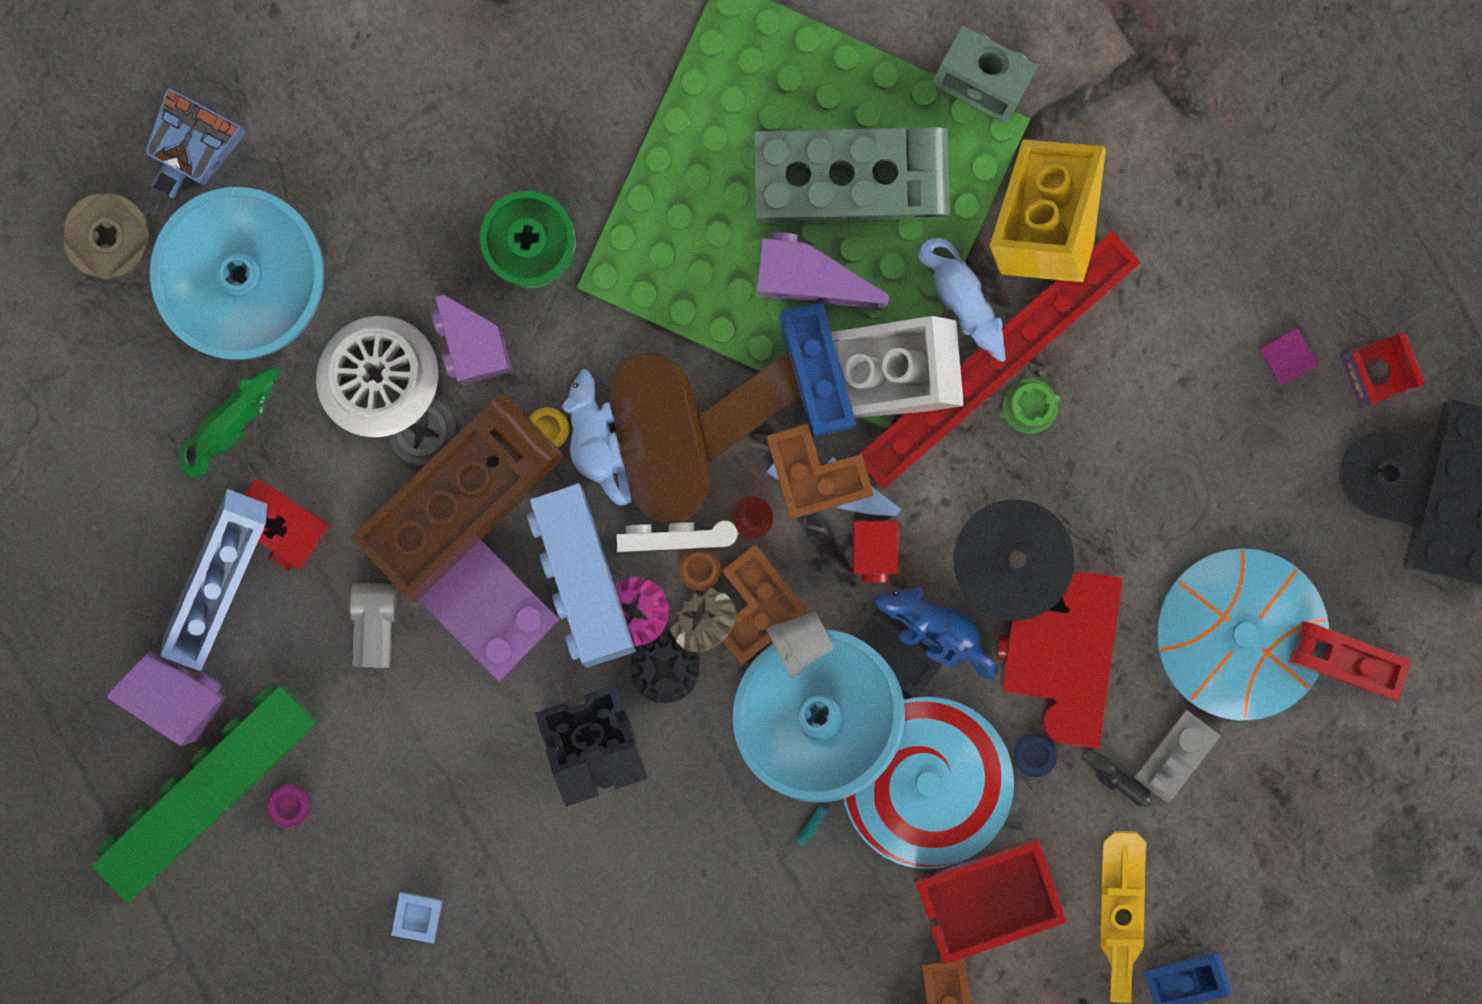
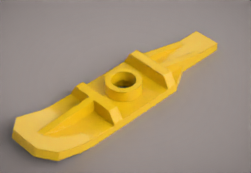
(1122, 889)

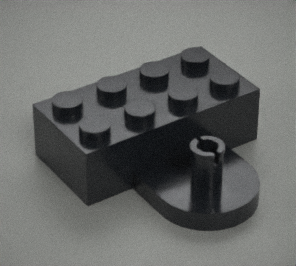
(1428, 488)

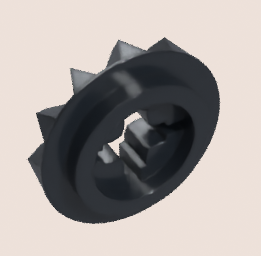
(664, 690)

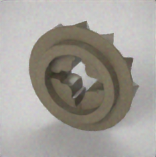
(709, 631)

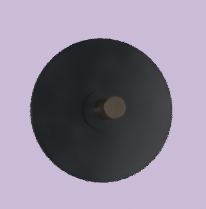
(1014, 560)

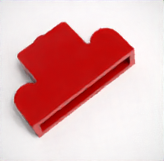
(1067, 658)

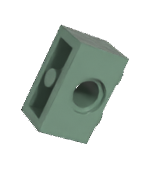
(965, 80)

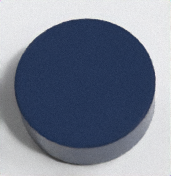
(1035, 755)

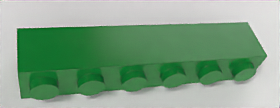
(204, 793)

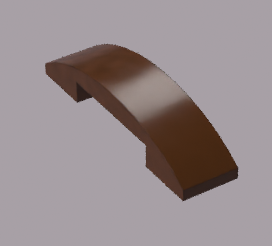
(748, 407)

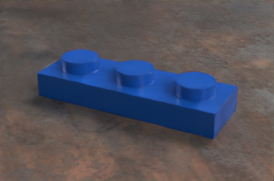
(817, 369)

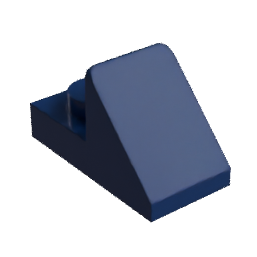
(1189, 980)

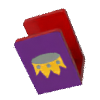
(1402, 365)

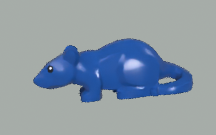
(944, 630)

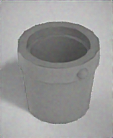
(800, 642)

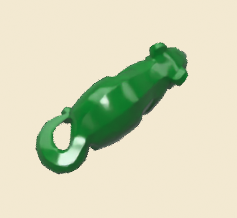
(225, 425)

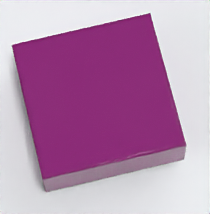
(1288, 357)

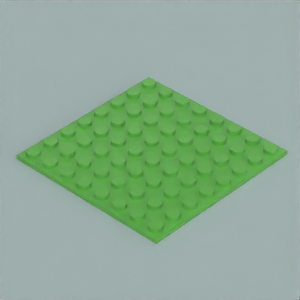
(685, 224)

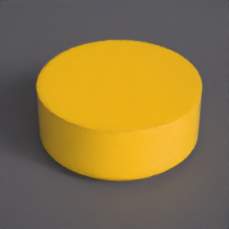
(552, 424)

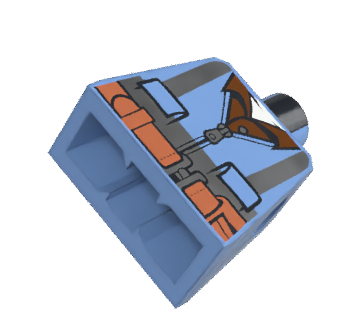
(189, 142)

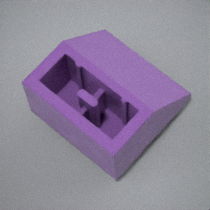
(474, 344)

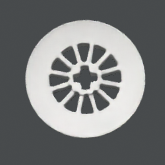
(395, 415)

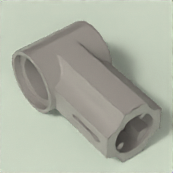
(373, 611)

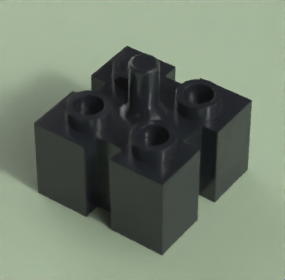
(591, 745)

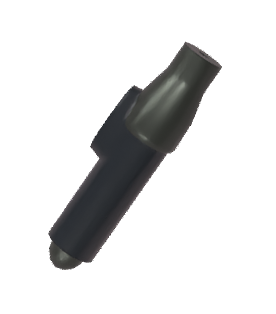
(1114, 778)

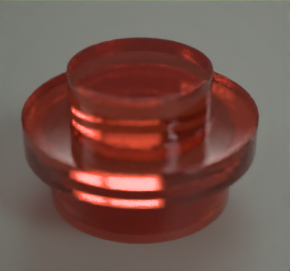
(751, 517)

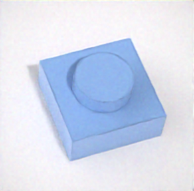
(417, 917)

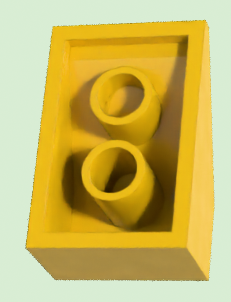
(1050, 211)

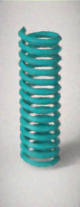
(807, 831)

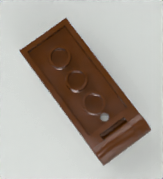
(457, 497)

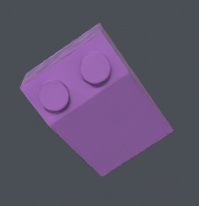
(804, 274)
(490, 610)
(169, 698)

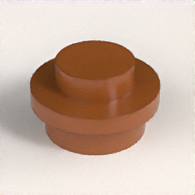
(699, 569)

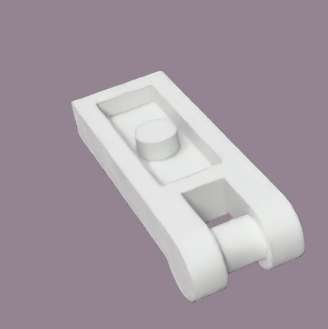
(679, 537)

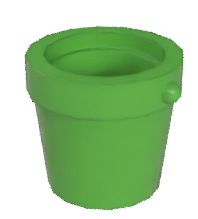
(1030, 406)

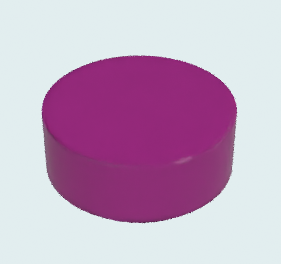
(289, 805)

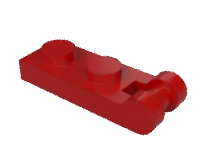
(1351, 661)

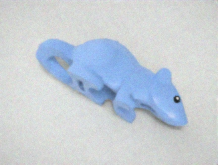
(961, 292)
(593, 447)

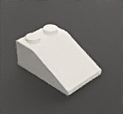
(901, 366)

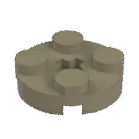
(131, 237)

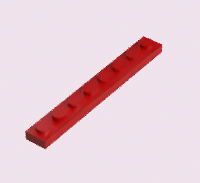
(983, 374)

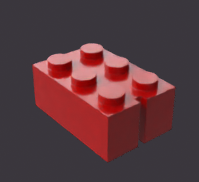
(990, 900)

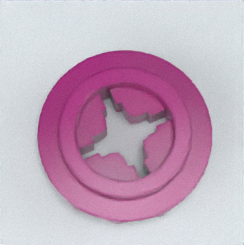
(652, 604)

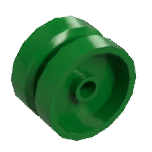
(522, 215)

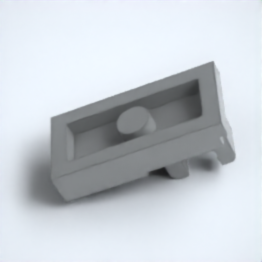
(1176, 756)

